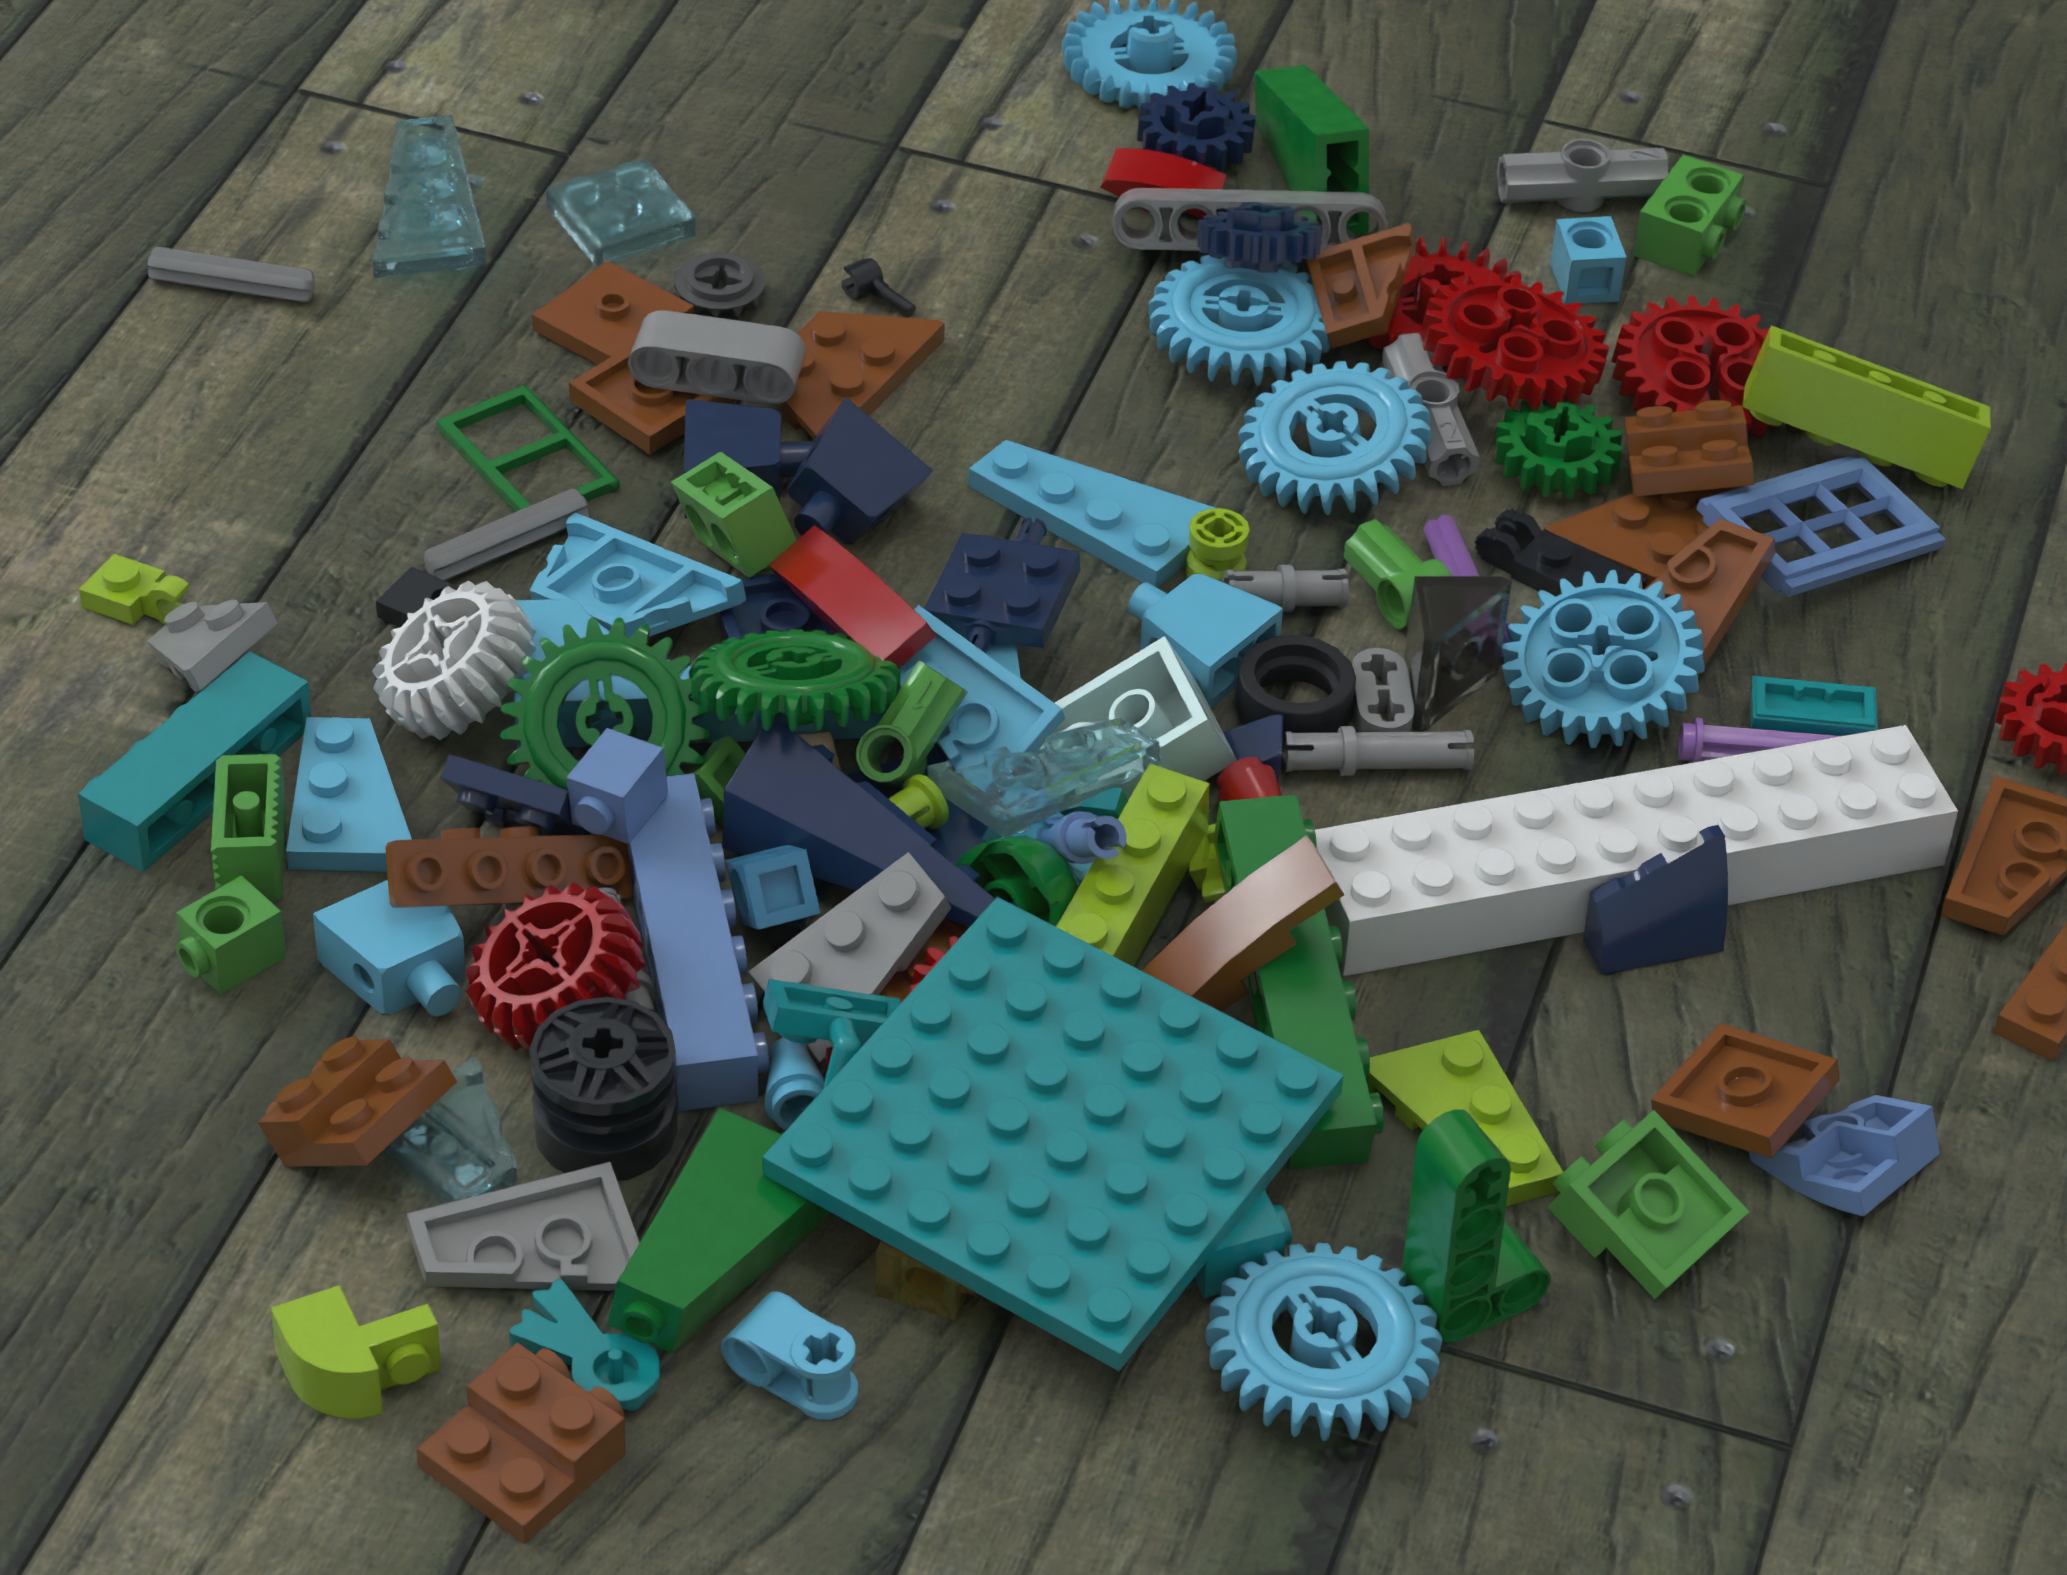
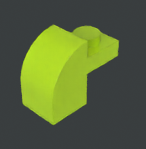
(346, 1365)

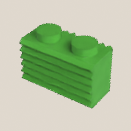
(249, 822)

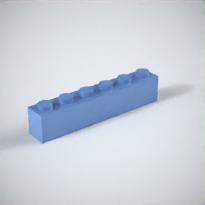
(692, 953)

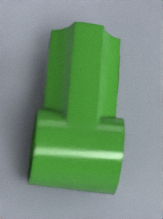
(1389, 569)
(915, 720)

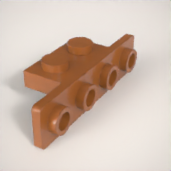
(501, 869)

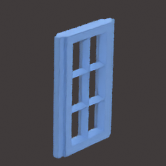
(1914, 537)

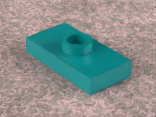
(1811, 707)

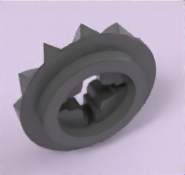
(699, 276)

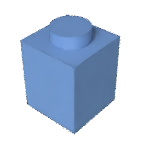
(617, 786)

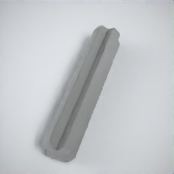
(231, 274)
(504, 535)

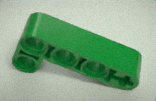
(1456, 1232)

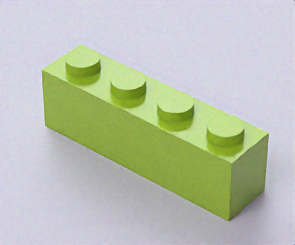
(1866, 408)
(1129, 893)

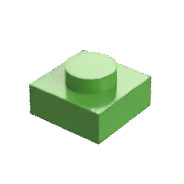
(716, 771)

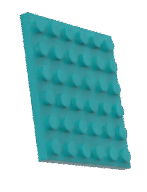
(1055, 1130)

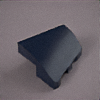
(1662, 909)

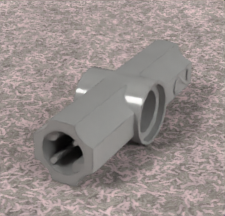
(1581, 175)
(1452, 450)

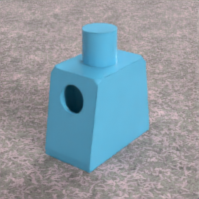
(1207, 627)
(392, 952)

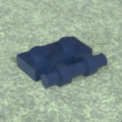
(510, 797)

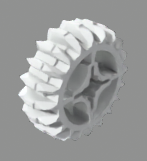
(453, 659)

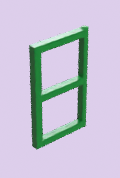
(492, 470)

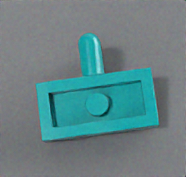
(814, 1012)

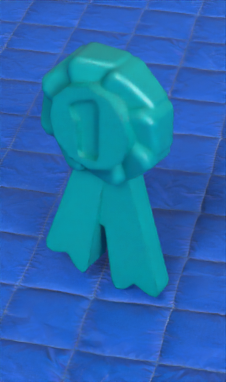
(597, 1359)

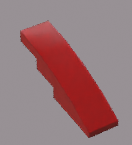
(851, 597)

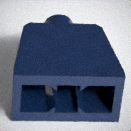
(743, 434)
(853, 476)

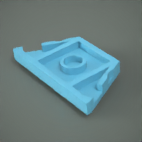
(632, 579)

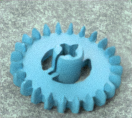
(1154, 45)
(1248, 326)
(1339, 456)
(1323, 1369)

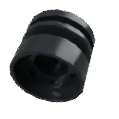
(604, 1087)

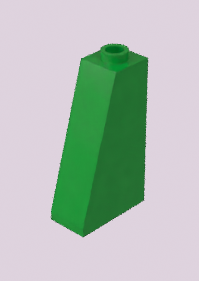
(1312, 136)
(710, 1236)

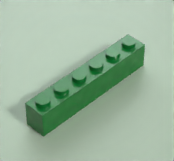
(1301, 991)

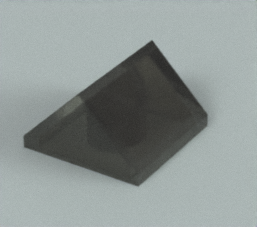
(1453, 640)

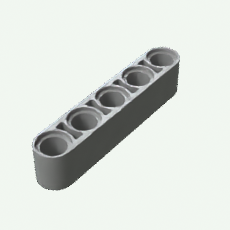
(1169, 203)

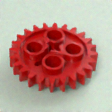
(1514, 341)
(1663, 360)

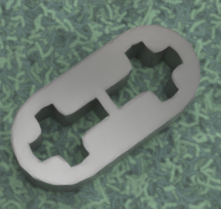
(1391, 698)

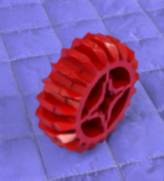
(572, 930)

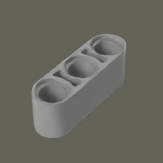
(717, 357)

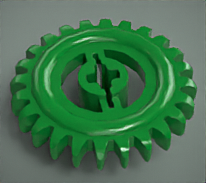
(598, 659)
(793, 676)

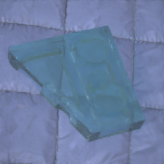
(458, 1142)

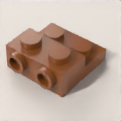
(1688, 449)
(352, 1104)
(526, 1441)

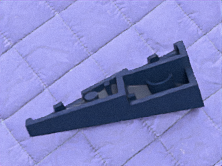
(850, 830)

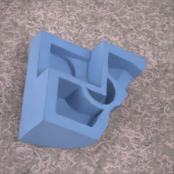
(1858, 1153)

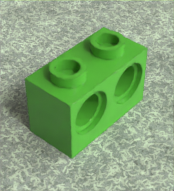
(1690, 215)
(734, 514)

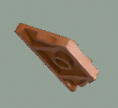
(858, 360)
(1639, 530)

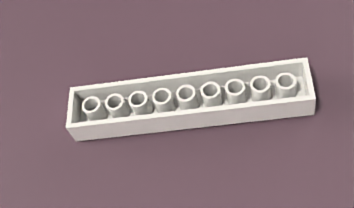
(1528, 860)

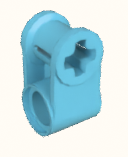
(795, 1357)

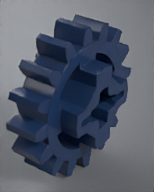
(1197, 125)
(1259, 237)

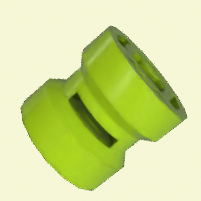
(1217, 543)

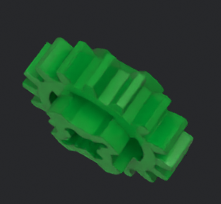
(1558, 448)

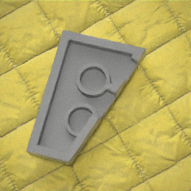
(862, 937)
(529, 1235)

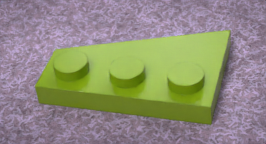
(1467, 1077)

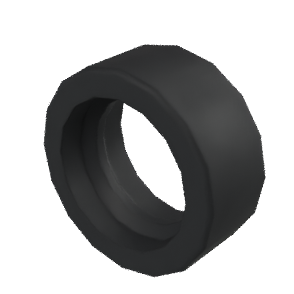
(1298, 660)

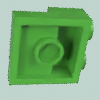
(1646, 1202)

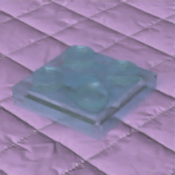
(620, 212)

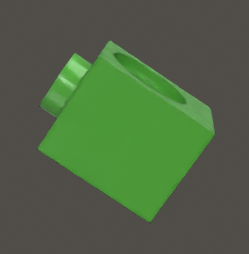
(230, 935)

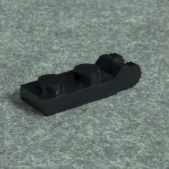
(1540, 556)

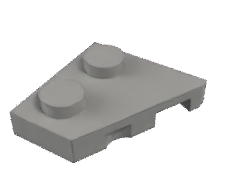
(209, 638)

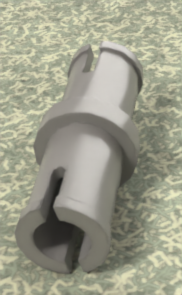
(1293, 587)

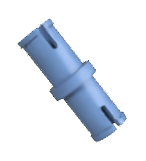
(1083, 836)

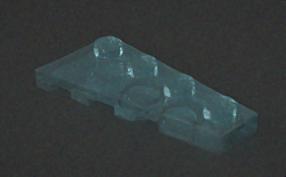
(428, 204)

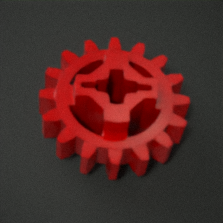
(2036, 716)

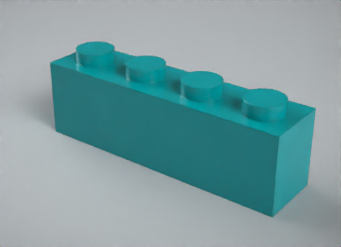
(169, 777)

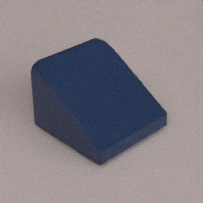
(1258, 740)

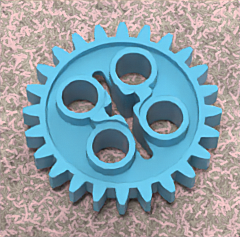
(1602, 642)

